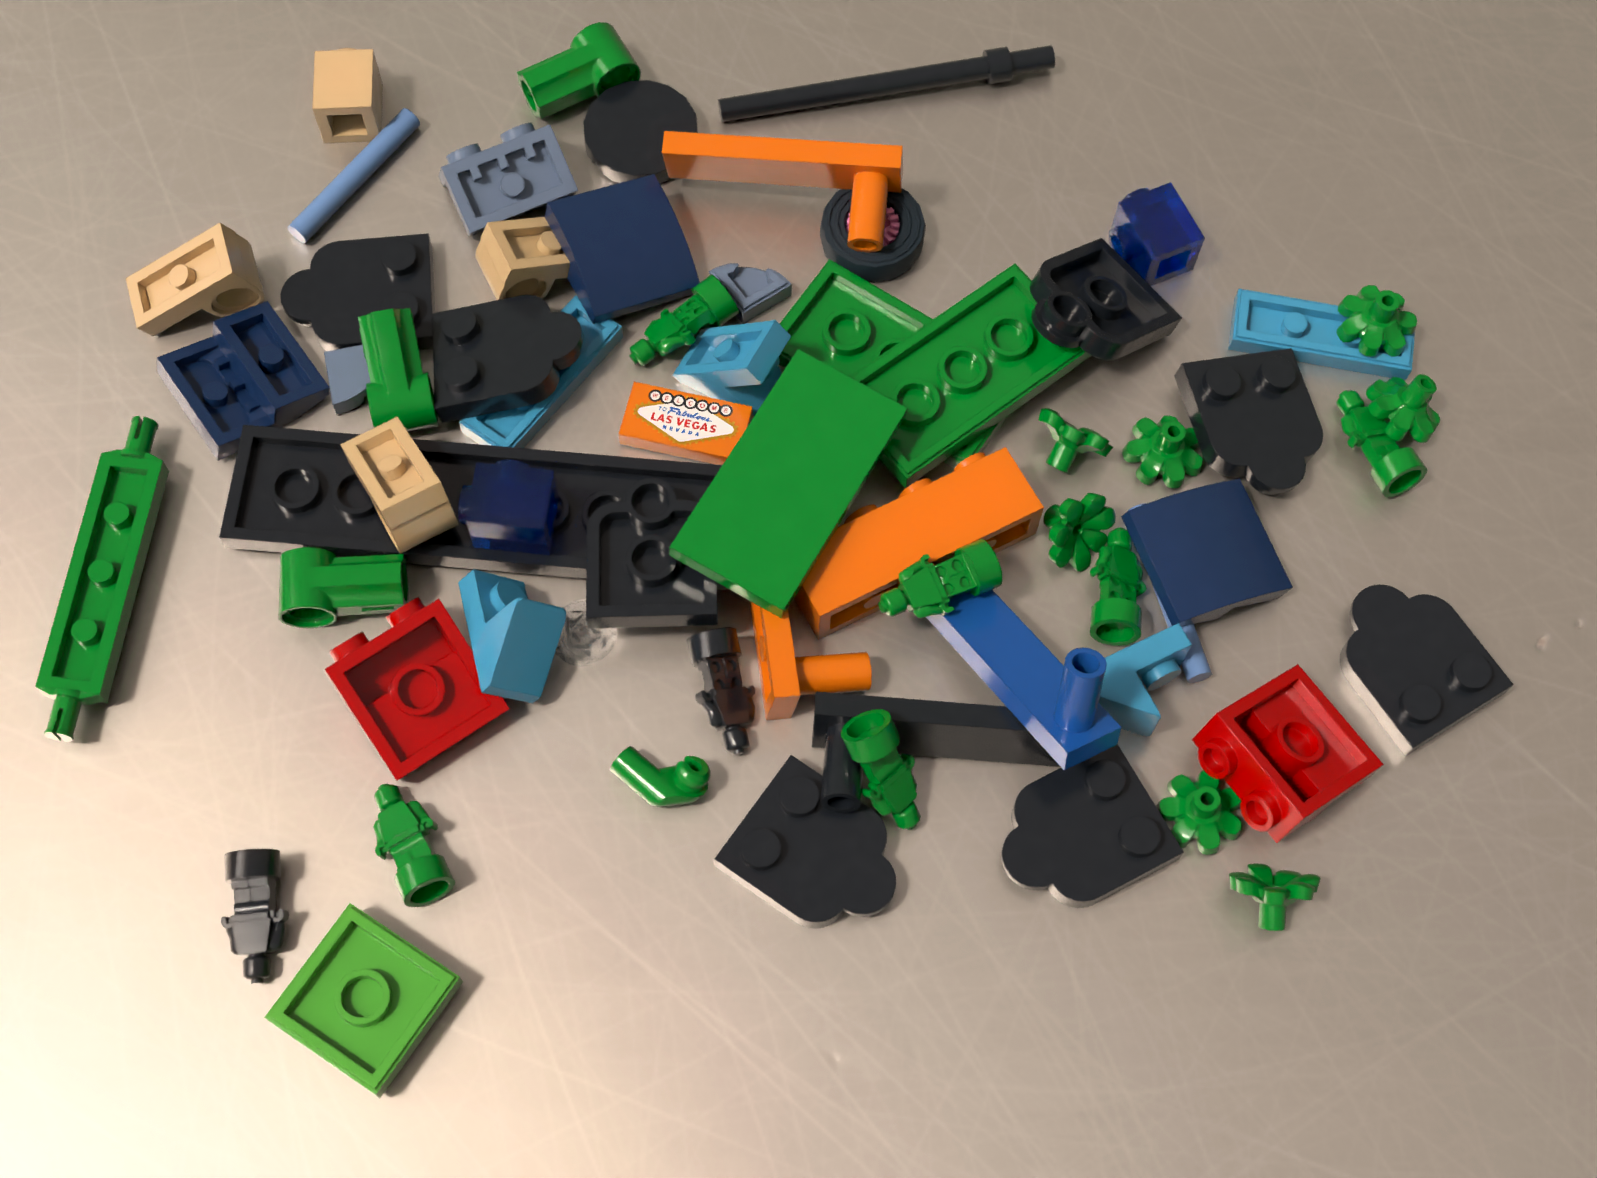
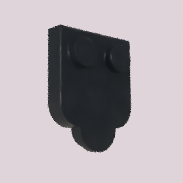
(362, 278)
(1098, 303)
(500, 355)
(1252, 417)
(630, 568)
(1417, 665)
(1087, 832)
(808, 857)

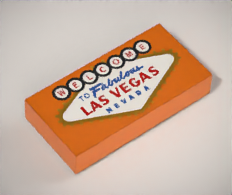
(683, 423)

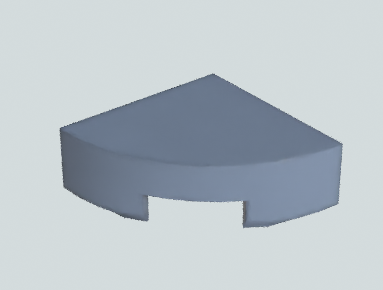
(752, 288)
(347, 377)

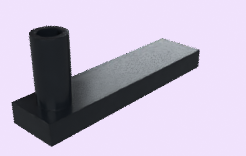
(924, 730)

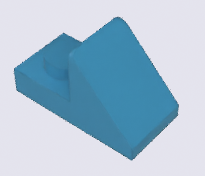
(735, 362)
(509, 635)
(1147, 663)

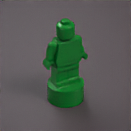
(708, 305)
(1394, 468)
(929, 588)
(1116, 616)
(892, 787)
(403, 833)

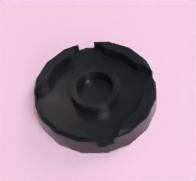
(628, 128)

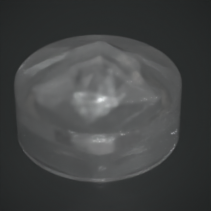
(578, 643)

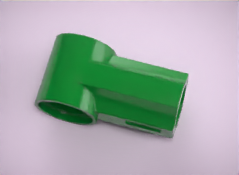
(587, 69)
(396, 370)
(321, 586)

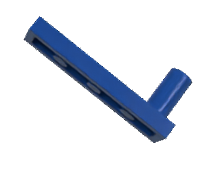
(1048, 698)

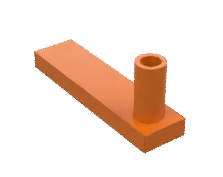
(860, 167)
(789, 677)

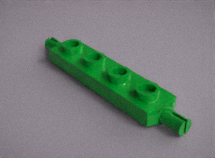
(102, 579)

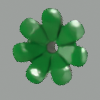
(1376, 320)
(1405, 407)
(1071, 440)
(1163, 450)
(1077, 528)
(1201, 812)
(1273, 891)

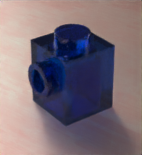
(1156, 234)
(510, 507)

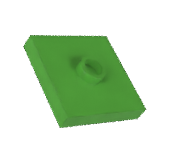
(364, 1000)

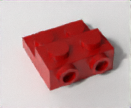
(413, 686)
(1284, 753)

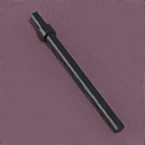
(994, 65)

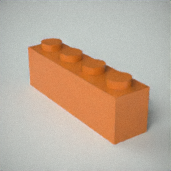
(865, 555)

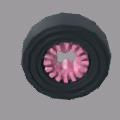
(901, 243)

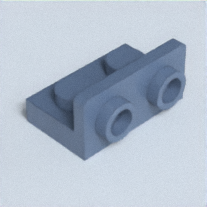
(508, 177)

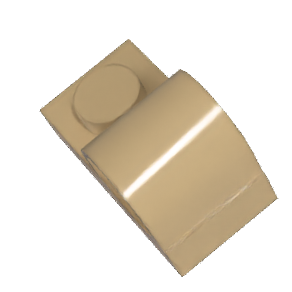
(521, 257)
(205, 273)
(400, 484)

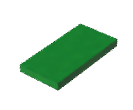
(853, 323)
(965, 373)
(788, 483)

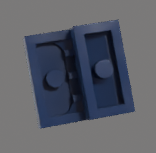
(623, 248)
(242, 377)
(1206, 552)

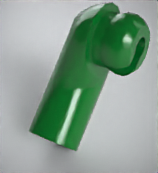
(662, 786)

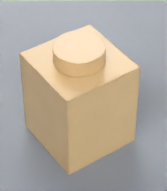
(347, 95)

